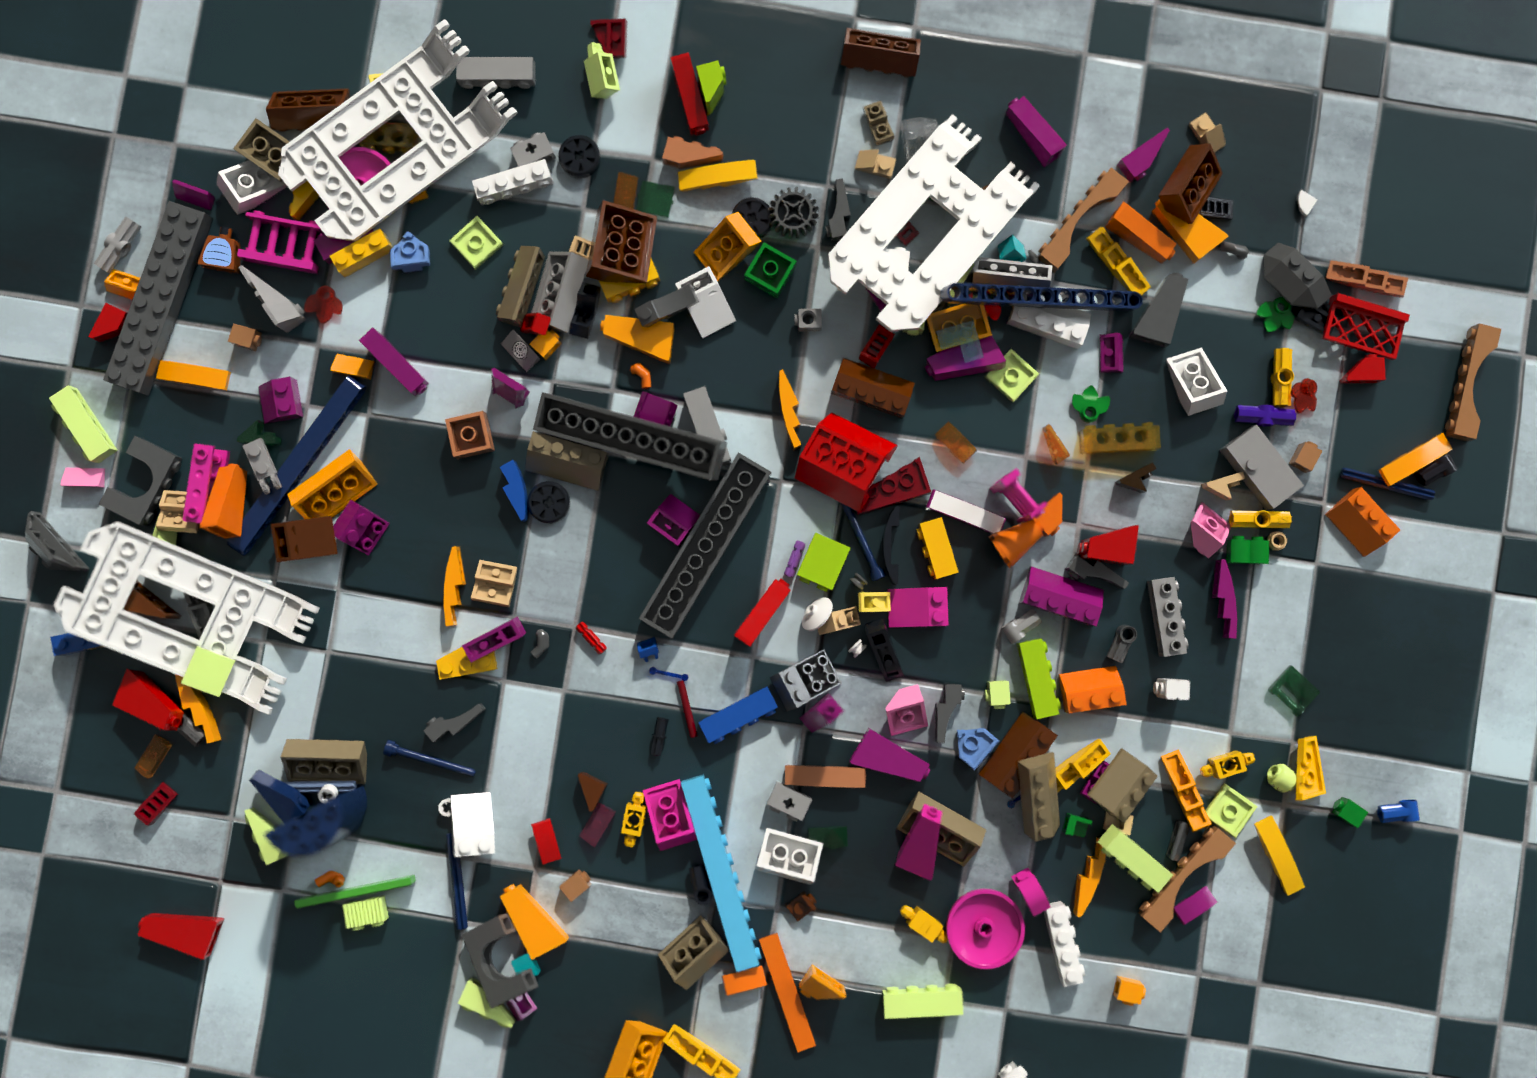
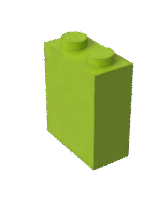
(823, 562)

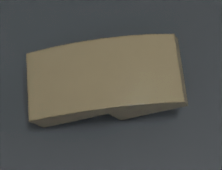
(878, 122)

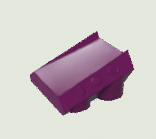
(508, 388)
(655, 409)

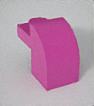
(1031, 891)

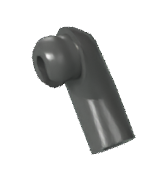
(1239, 250)
(542, 643)

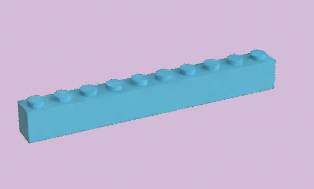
(720, 872)

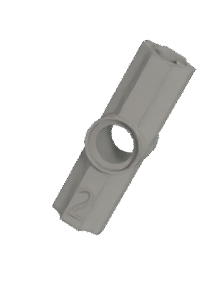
(117, 245)

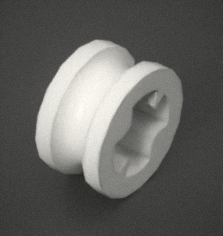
(857, 648)
(328, 788)
(441, 808)

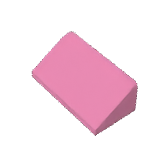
(83, 477)

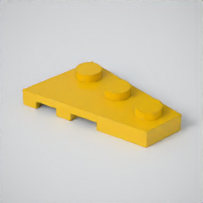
(458, 664)
(1309, 770)

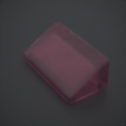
(597, 824)

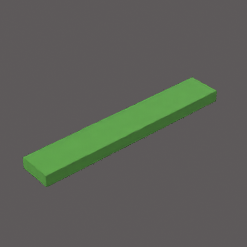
(355, 891)

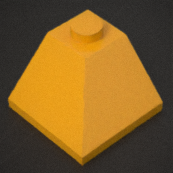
(820, 985)

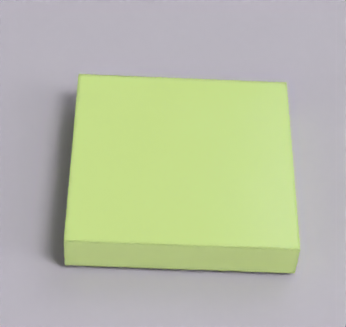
(476, 242)
(1014, 377)
(208, 671)
(1230, 810)

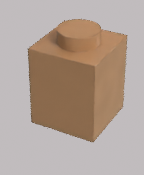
(245, 337)
(1305, 456)
(575, 885)

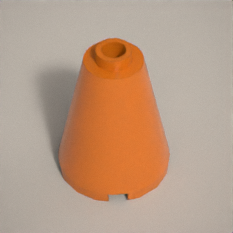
(1016, 540)

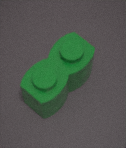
(1247, 551)

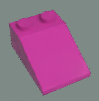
(918, 607)
(669, 815)

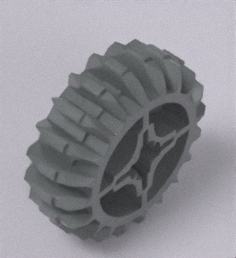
(787, 207)

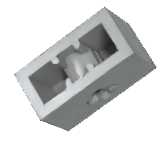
(541, 147)
(800, 801)

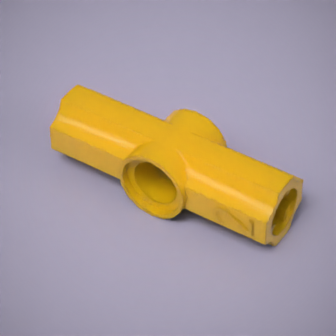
(1282, 389)
(1248, 519)

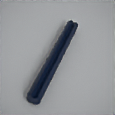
(1378, 481)
(457, 887)

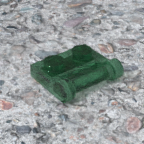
(1298, 686)

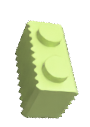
(365, 912)

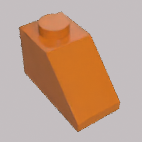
(1052, 516)

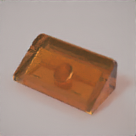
(625, 190)
(153, 756)

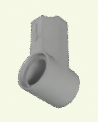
(1017, 628)

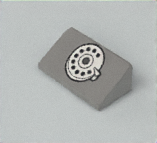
(520, 351)

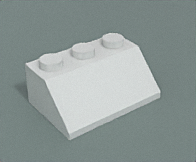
(789, 856)

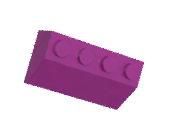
(1062, 596)

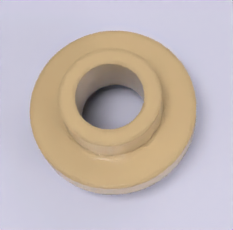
(1282, 540)

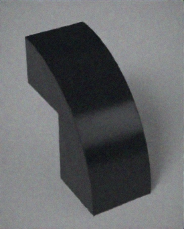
(586, 310)

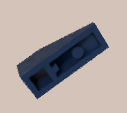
(281, 797)

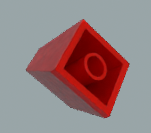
(1112, 547)

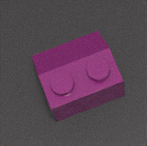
(280, 400)

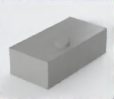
(704, 417)
(1262, 466)

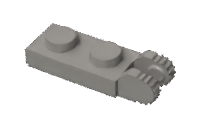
(262, 464)

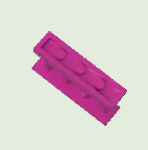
(269, 257)
(202, 475)
(1018, 496)

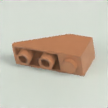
(685, 154)

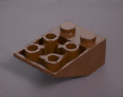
(304, 539)

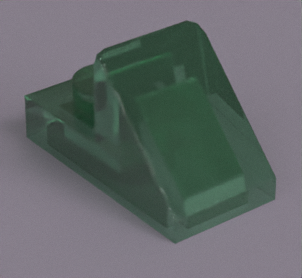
(255, 432)
(831, 837)

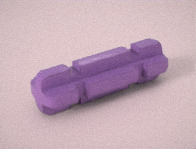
(794, 559)

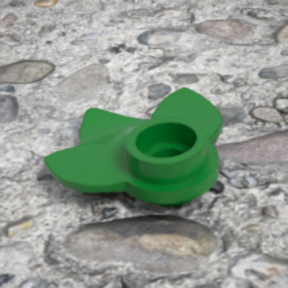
(1274, 316)
(1091, 402)

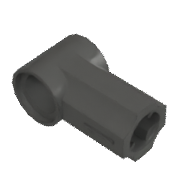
(1120, 645)
(192, 733)

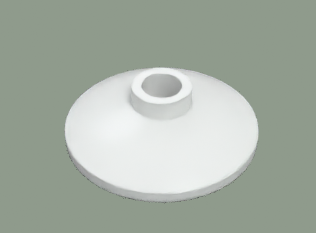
(817, 614)

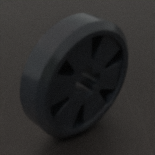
(582, 167)
(759, 208)
(541, 493)

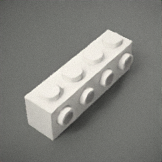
(512, 182)
(1063, 945)

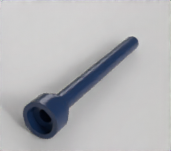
(876, 572)
(392, 748)

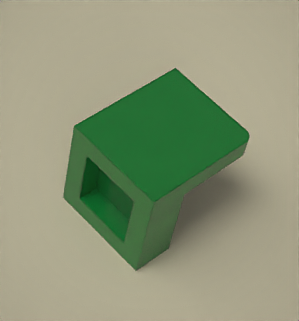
(1075, 825)

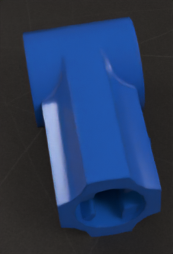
(1402, 811)

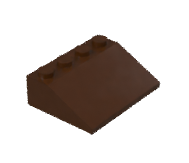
(621, 244)

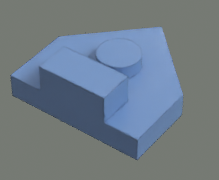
(409, 254)
(975, 746)

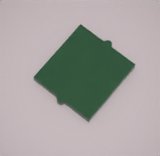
(655, 198)

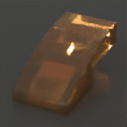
(955, 442)

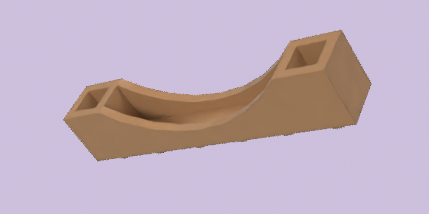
(1107, 189)
(1463, 418)
(1212, 846)

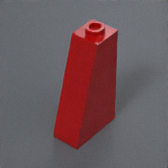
(689, 93)
(763, 611)
(145, 700)
(182, 932)

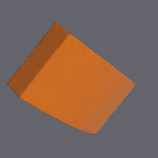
(744, 980)

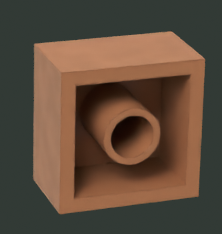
(469, 435)

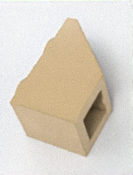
(840, 620)

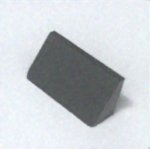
(1177, 840)

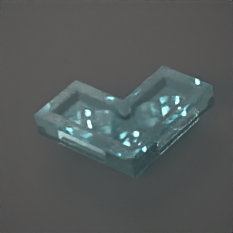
(962, 334)

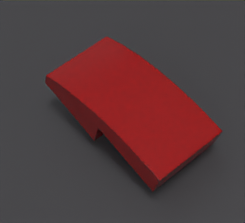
(546, 841)

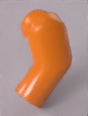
(643, 372)
(332, 877)

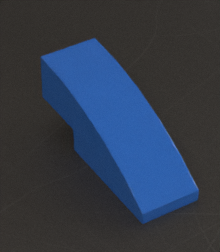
(516, 489)

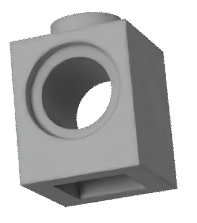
(816, 315)

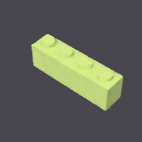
(83, 424)
(1135, 858)
(922, 1001)

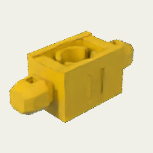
(1237, 757)
(630, 839)
(924, 924)

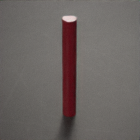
(687, 709)

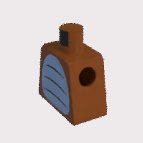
(221, 252)

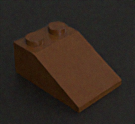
(146, 602)

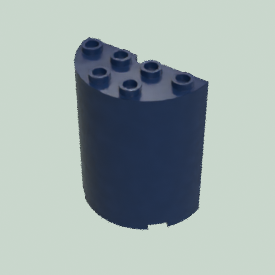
(321, 826)

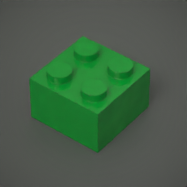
(770, 270)

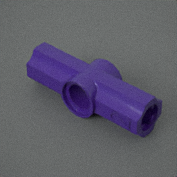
(1264, 415)

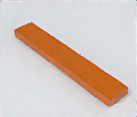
(787, 992)

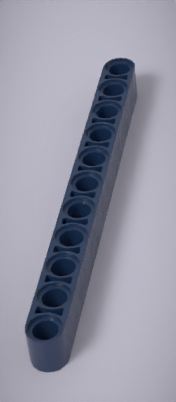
(1034, 297)
(298, 463)

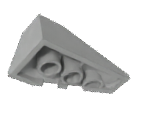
(279, 308)

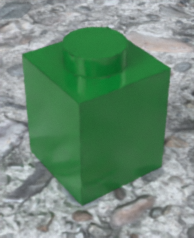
(1349, 812)

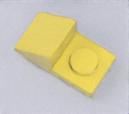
(874, 601)

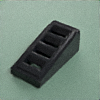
(1214, 215)

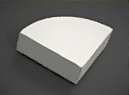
(1305, 202)

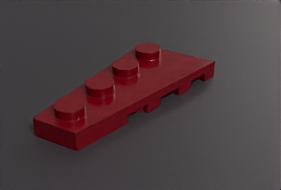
(900, 486)

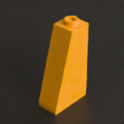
(1194, 238)
(653, 340)
(532, 922)

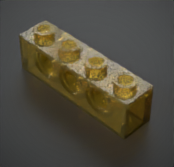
(391, 132)
(1149, 432)

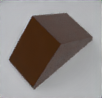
(592, 789)

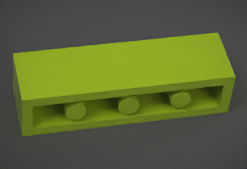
(1038, 678)

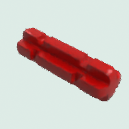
(591, 638)

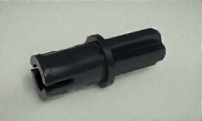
(659, 736)

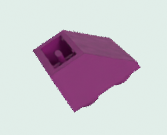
(673, 520)
(359, 527)

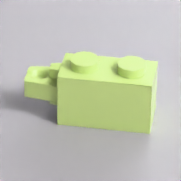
(600, 72)

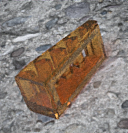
(1056, 447)

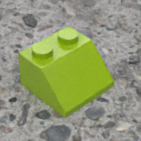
(711, 83)

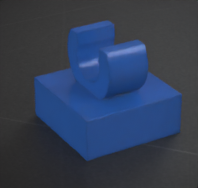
(647, 648)

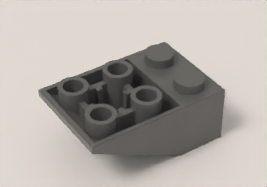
(805, 680)

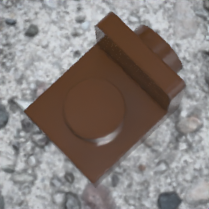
(802, 905)

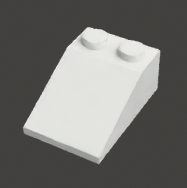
(247, 186)
(1196, 381)
(472, 824)

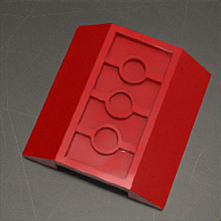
(843, 460)

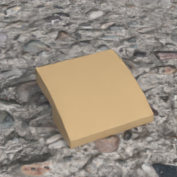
(172, 511)
(494, 583)

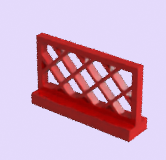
(1369, 310)

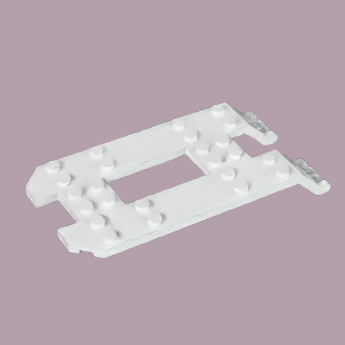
(399, 90)
(927, 174)
(237, 597)

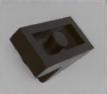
(1133, 480)

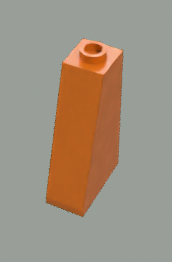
(1141, 233)
(226, 503)

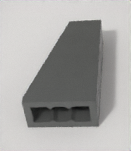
(1161, 314)

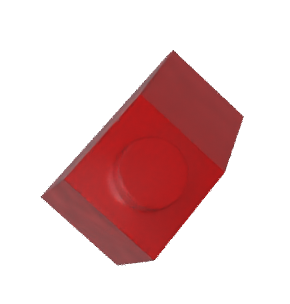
(108, 323)
(1367, 370)

